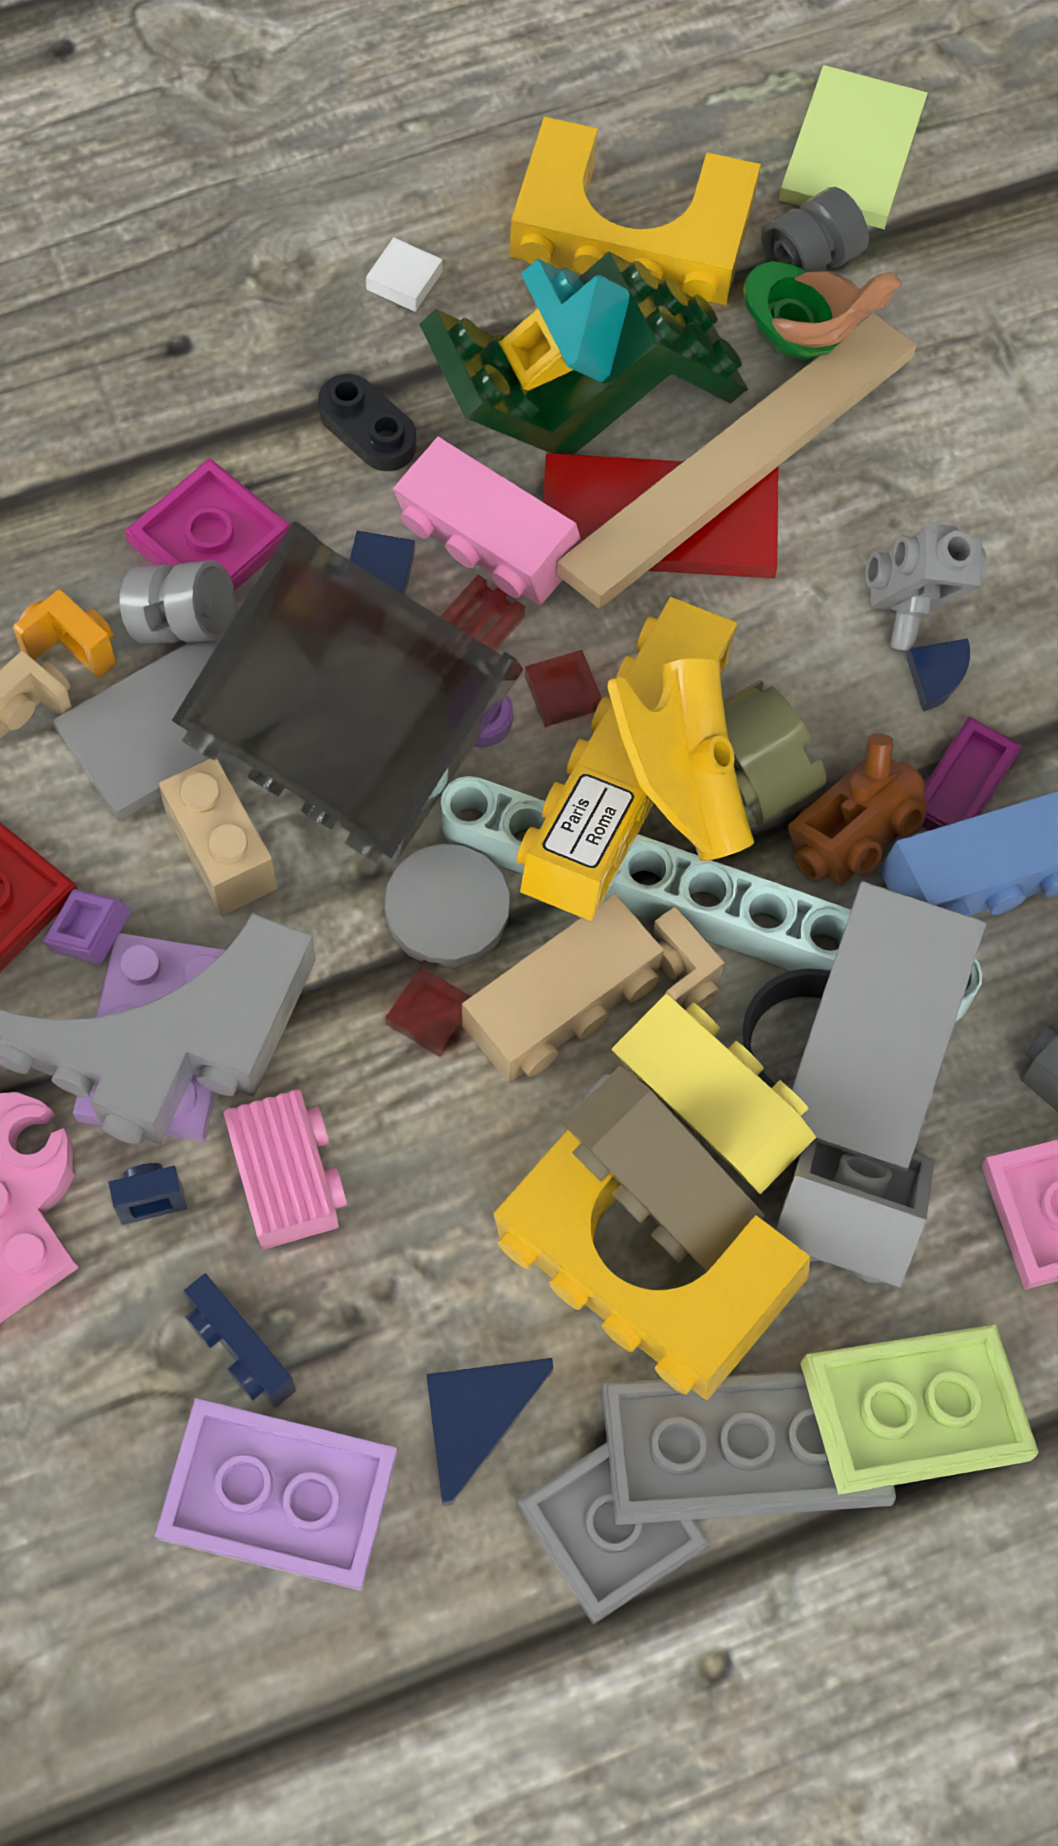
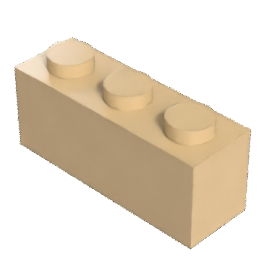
(563, 990)

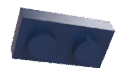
(255, 1366)

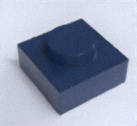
(147, 1193)

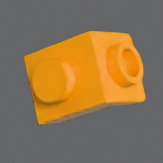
(62, 620)

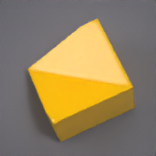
(533, 352)

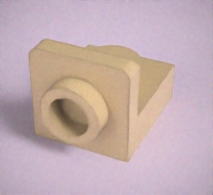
(25, 686)
(689, 958)

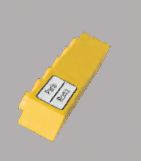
(602, 804)

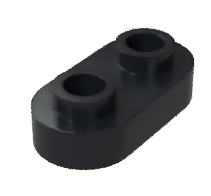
(363, 418)

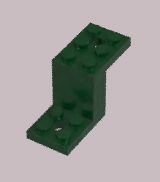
(659, 337)

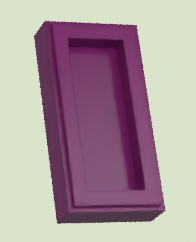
(968, 774)

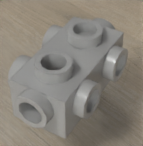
(923, 575)

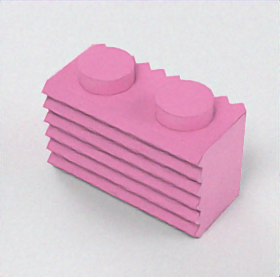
(282, 1168)

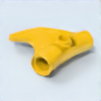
(686, 755)

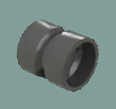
(820, 234)

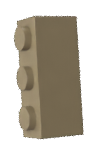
(659, 1170)

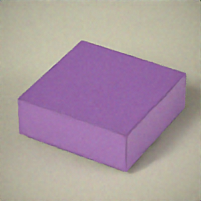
(87, 926)

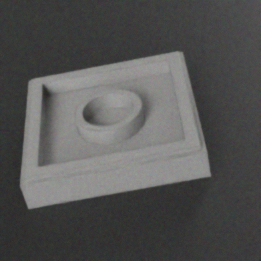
(595, 1557)

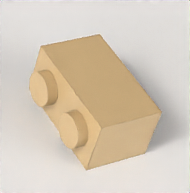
(218, 836)

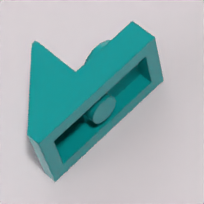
(579, 316)

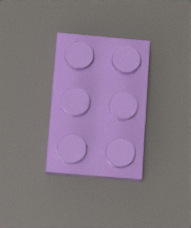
(136, 975)
(277, 1494)

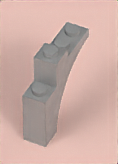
(144, 1058)

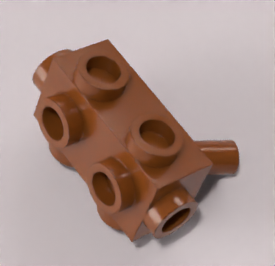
(859, 816)

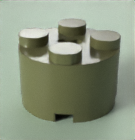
(769, 752)

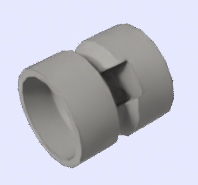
(177, 602)

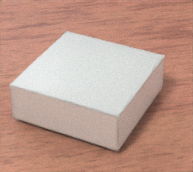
(404, 274)

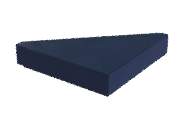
(475, 1412)

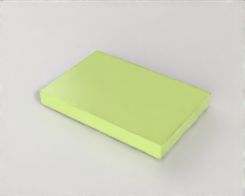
(854, 141)
(917, 1408)

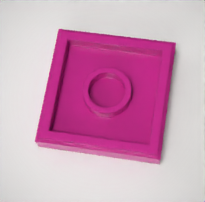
(210, 520)

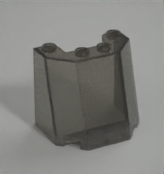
(345, 695)

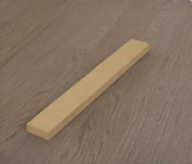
(733, 462)

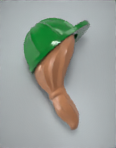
(810, 311)

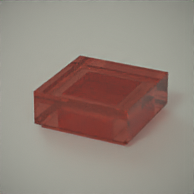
(563, 688)
(428, 1011)

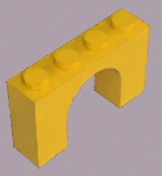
(565, 231)
(689, 1330)

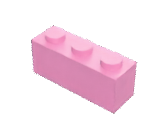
(485, 521)

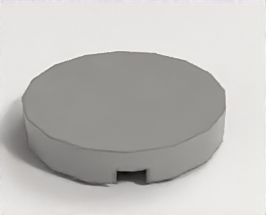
(447, 905)

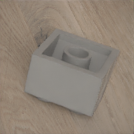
(856, 1211)

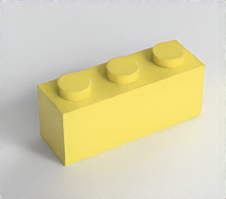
(717, 1090)

